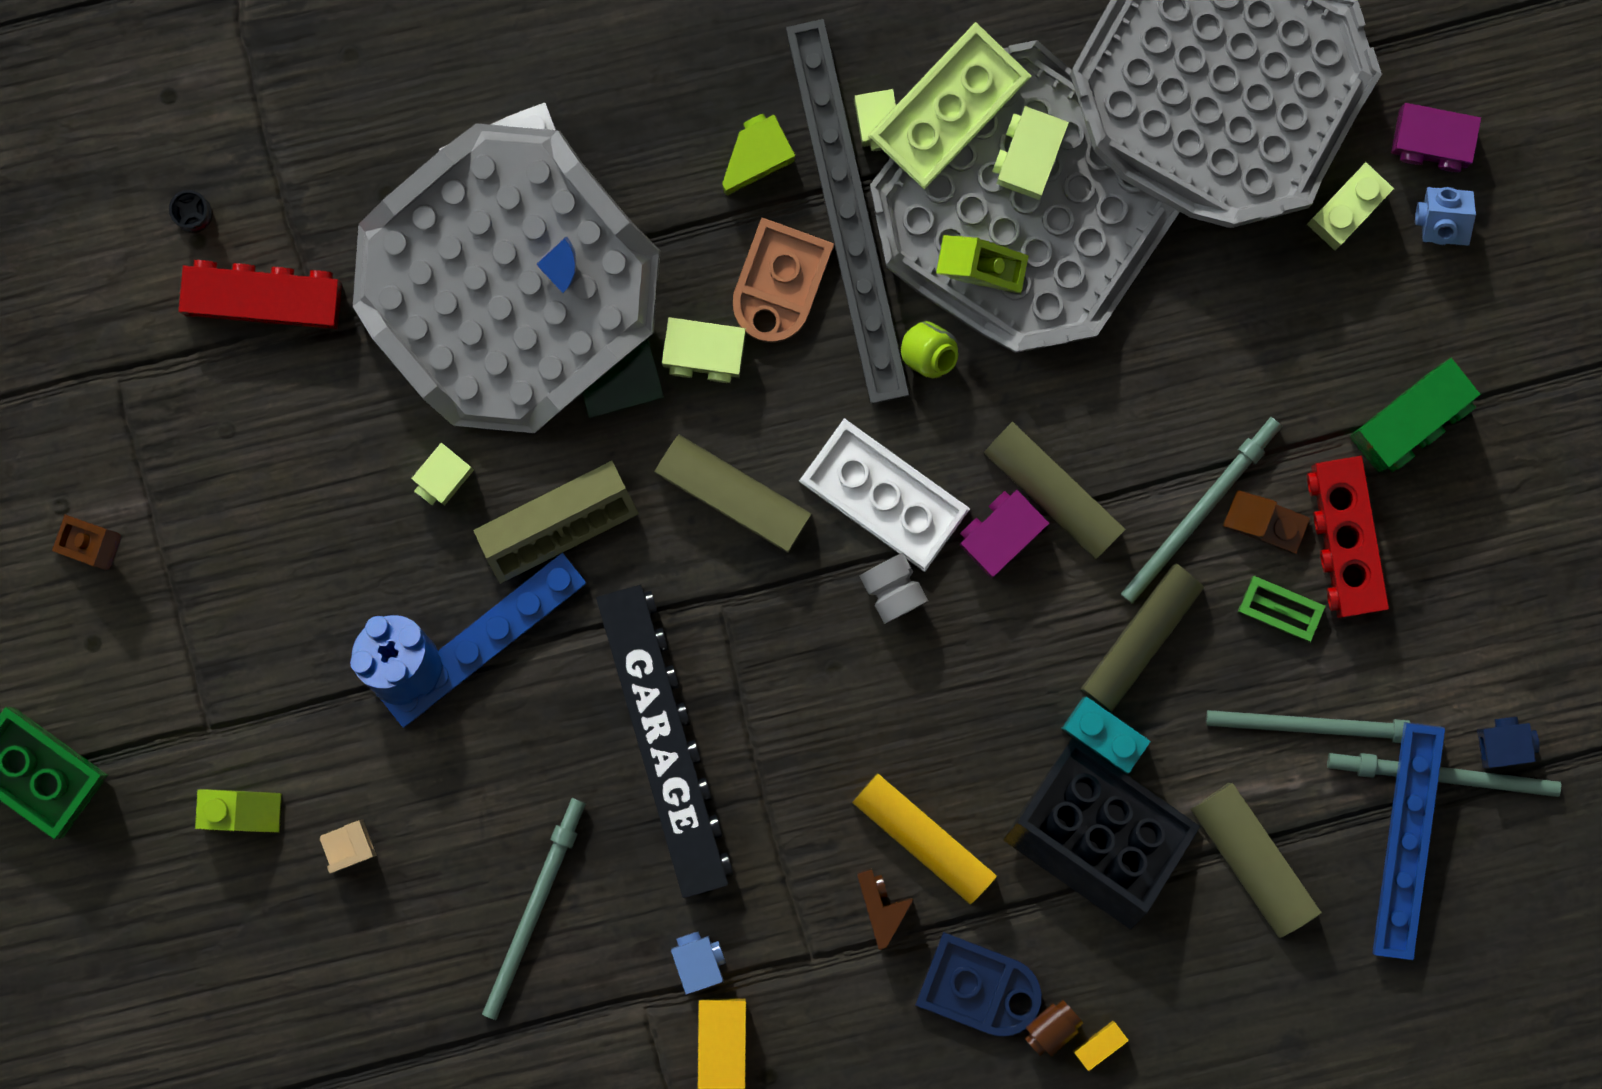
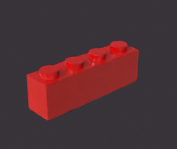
(260, 296)

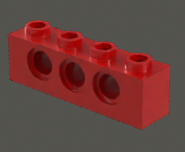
(1350, 477)

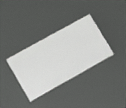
(884, 495)

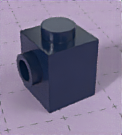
(1507, 743)

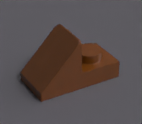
(1266, 521)
(86, 542)
(883, 918)

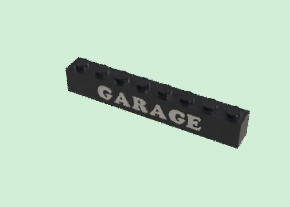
(662, 740)

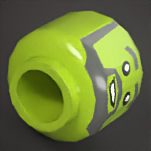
(929, 350)

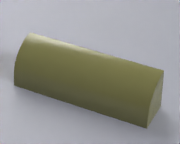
(1054, 490)
(732, 493)
(555, 522)
(1142, 637)
(1255, 860)

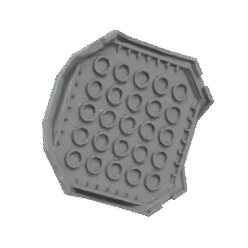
(1225, 99)
(1080, 237)
(458, 290)

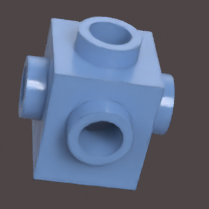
(1446, 216)

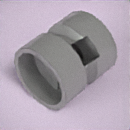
(893, 587)

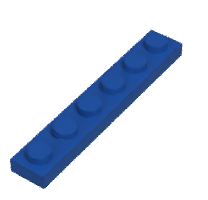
(495, 632)
(1408, 841)

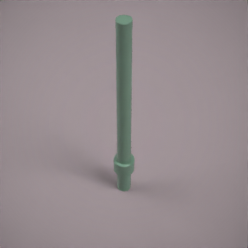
(1250, 452)
(1307, 724)
(1368, 765)
(563, 837)

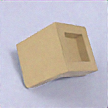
(347, 846)

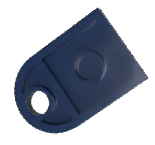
(976, 987)

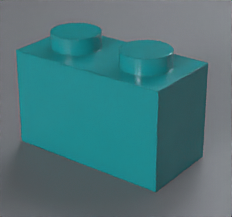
(1105, 735)

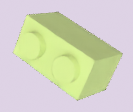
(1031, 152)
(1350, 206)
(703, 349)

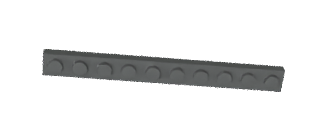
(847, 211)

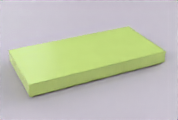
(949, 105)

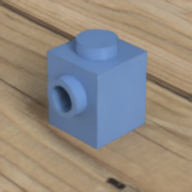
(698, 962)

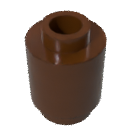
(1053, 1028)

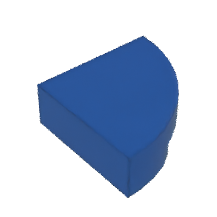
(560, 264)

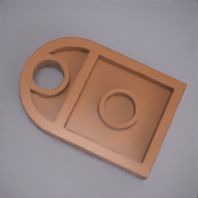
(780, 278)

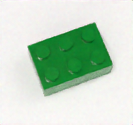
(1416, 417)
(43, 775)

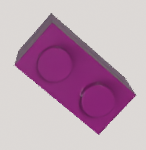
(1435, 137)
(1002, 533)

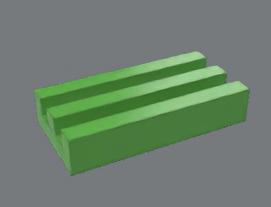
(1250, 596)

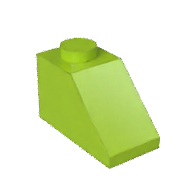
(757, 153)
(982, 263)
(238, 810)

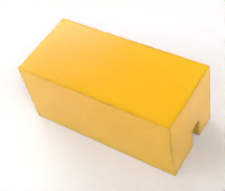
(1100, 1045)

